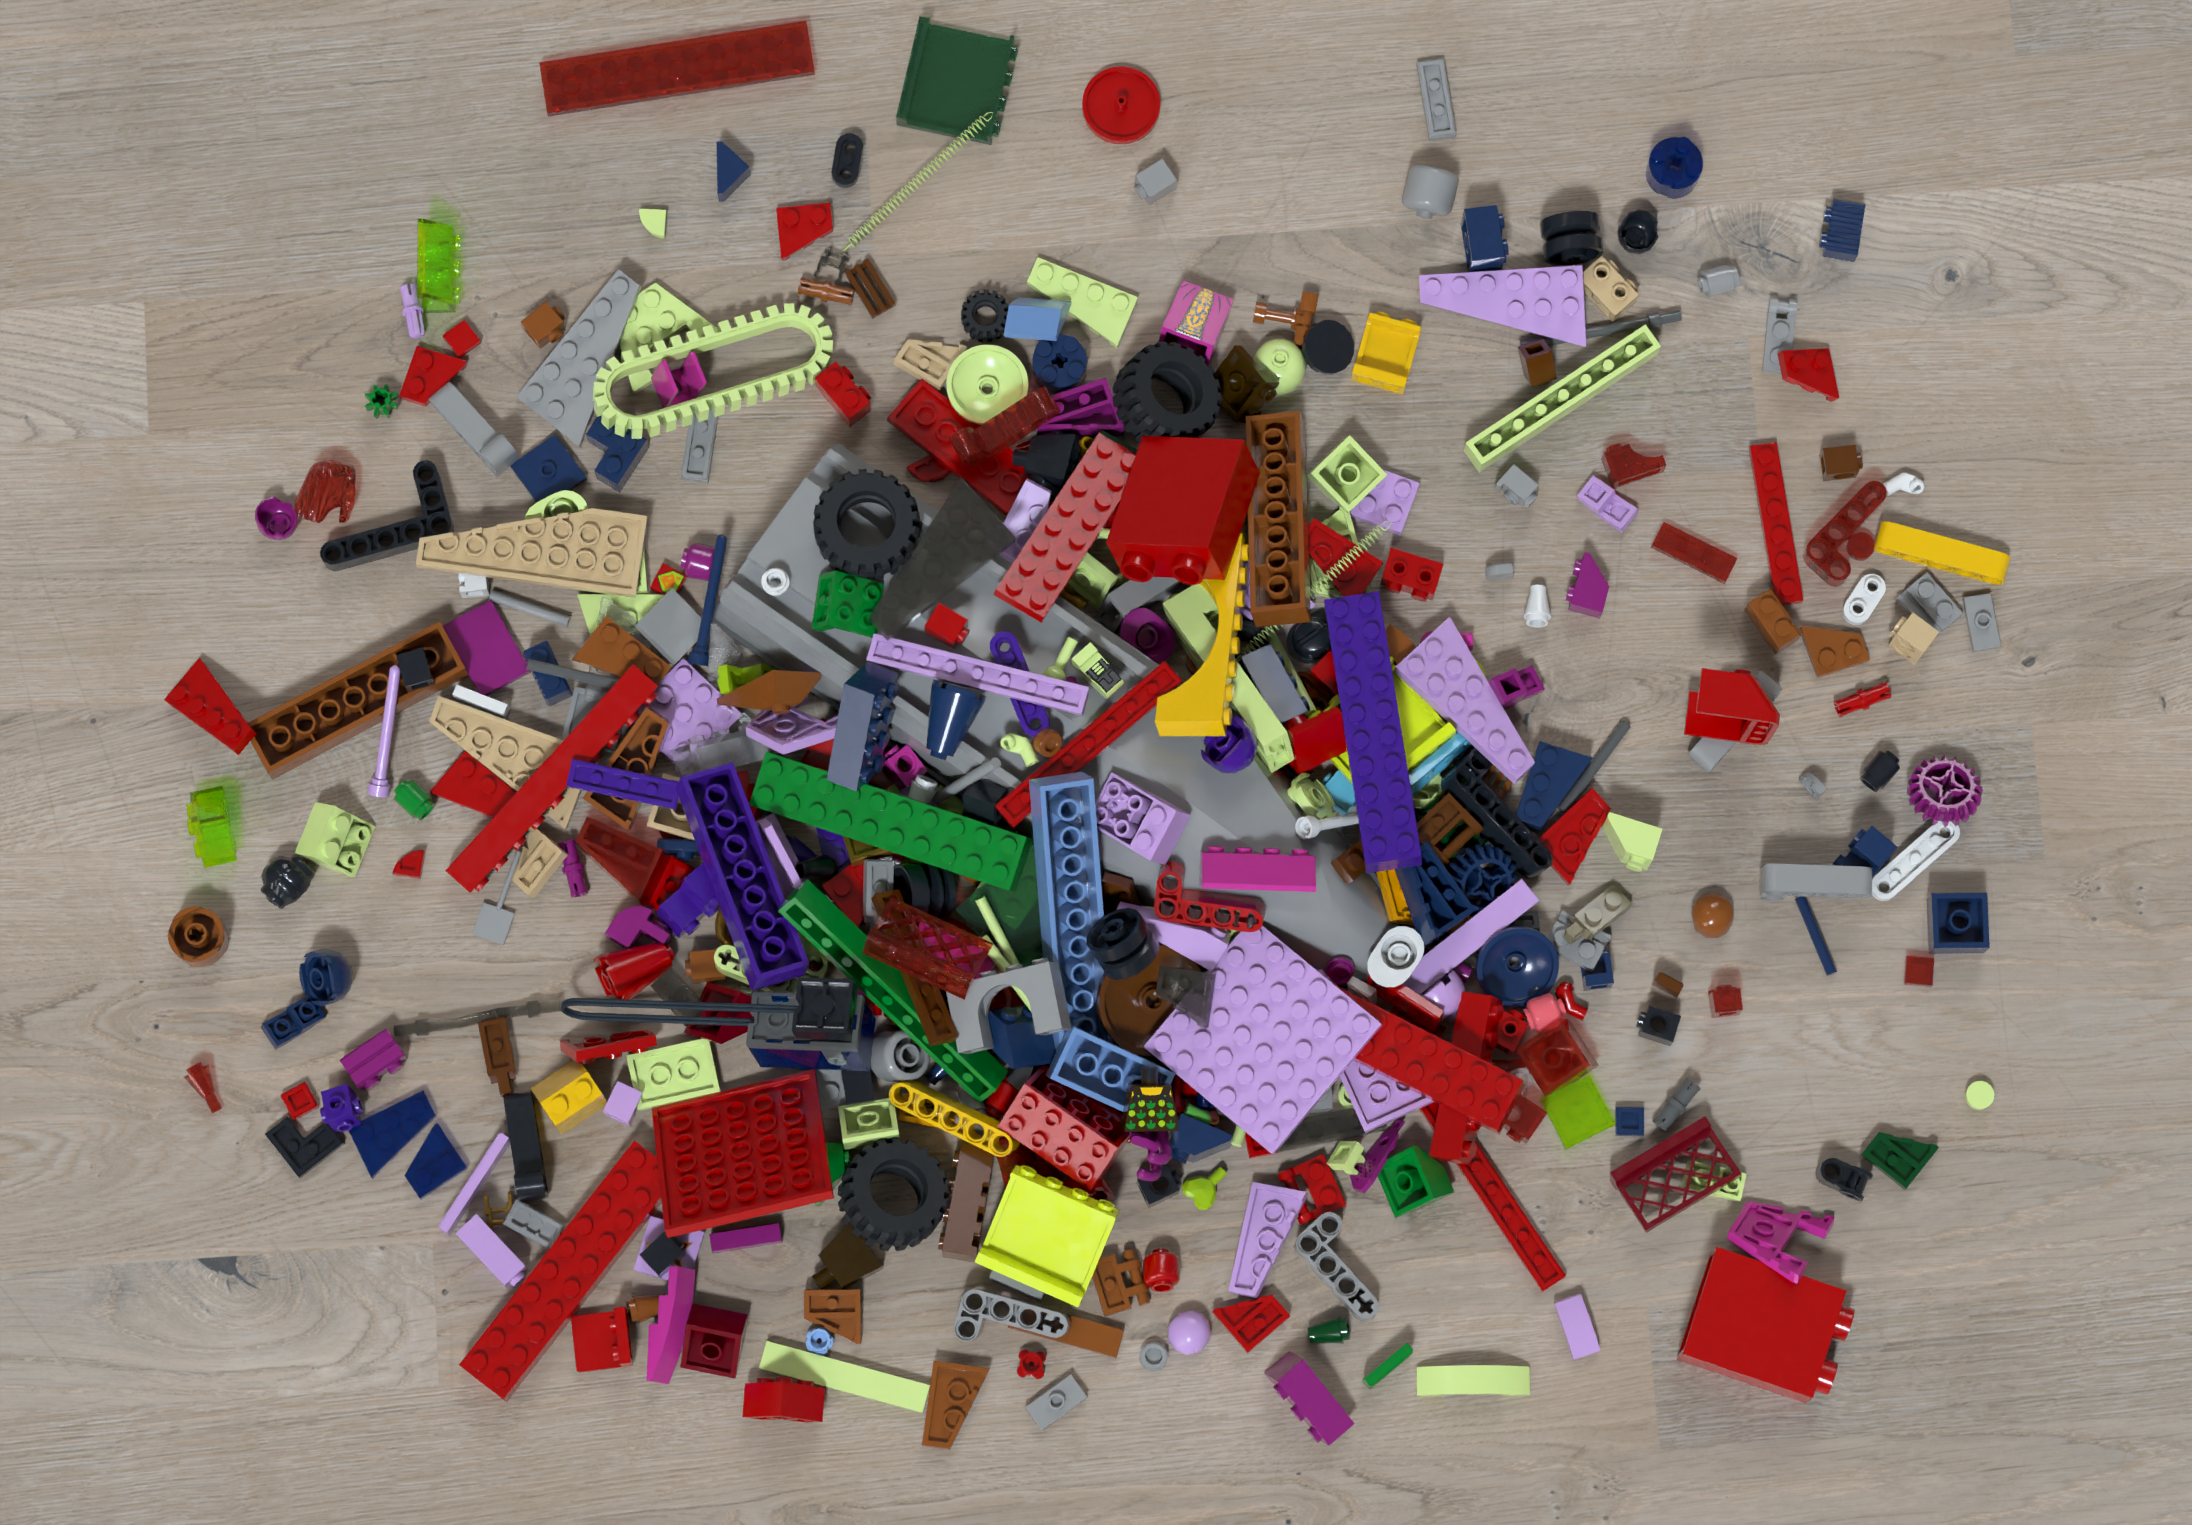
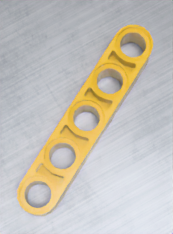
(1942, 553)
(940, 1117)

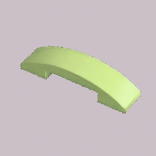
(1473, 1380)

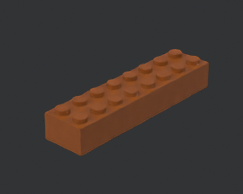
(1278, 520)
(349, 703)

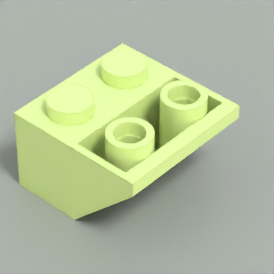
(335, 839)

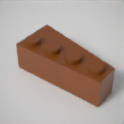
(636, 754)

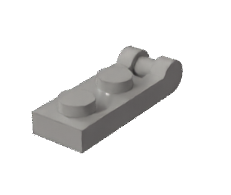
(1778, 333)

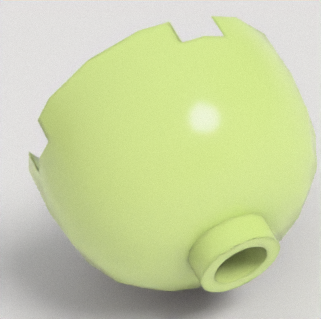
(1284, 362)

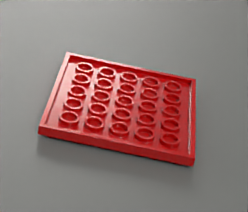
(741, 1153)

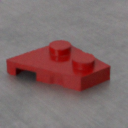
(802, 226)
(1252, 1320)

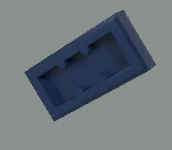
(682, 848)

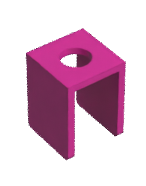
(688, 376)

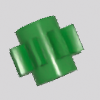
(374, 404)

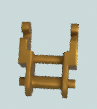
(489, 1211)

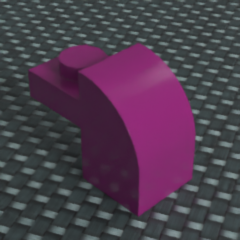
(1516, 686)
(634, 922)

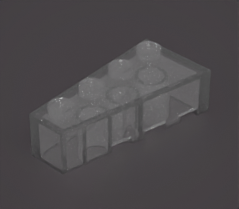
(720, 750)

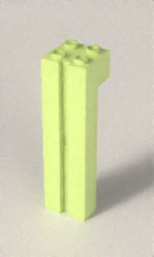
(1195, 626)

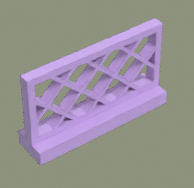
(780, 853)

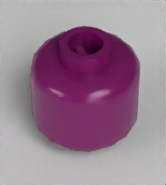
(697, 561)

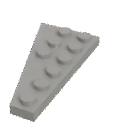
(565, 381)

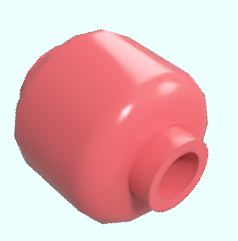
(1543, 1011)

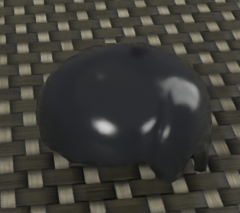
(1638, 232)

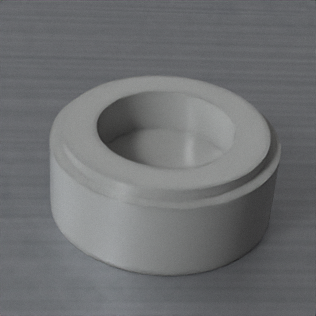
(1153, 1356)

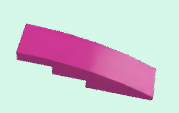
(667, 1336)

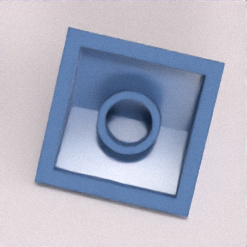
(1036, 318)

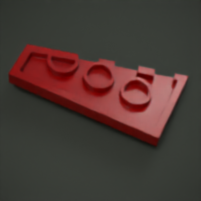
(209, 707)

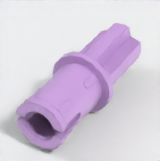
(412, 311)

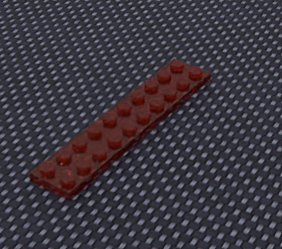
(677, 68)

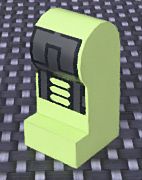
(1097, 671)

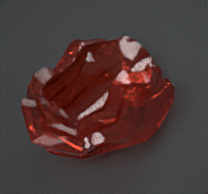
(326, 488)

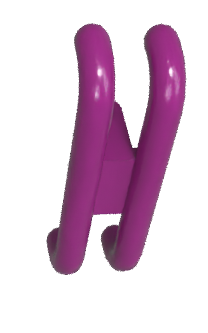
(1152, 1141)

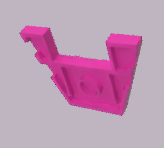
(1766, 1230)

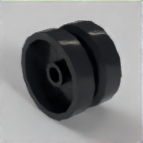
(1571, 238)
(1122, 943)

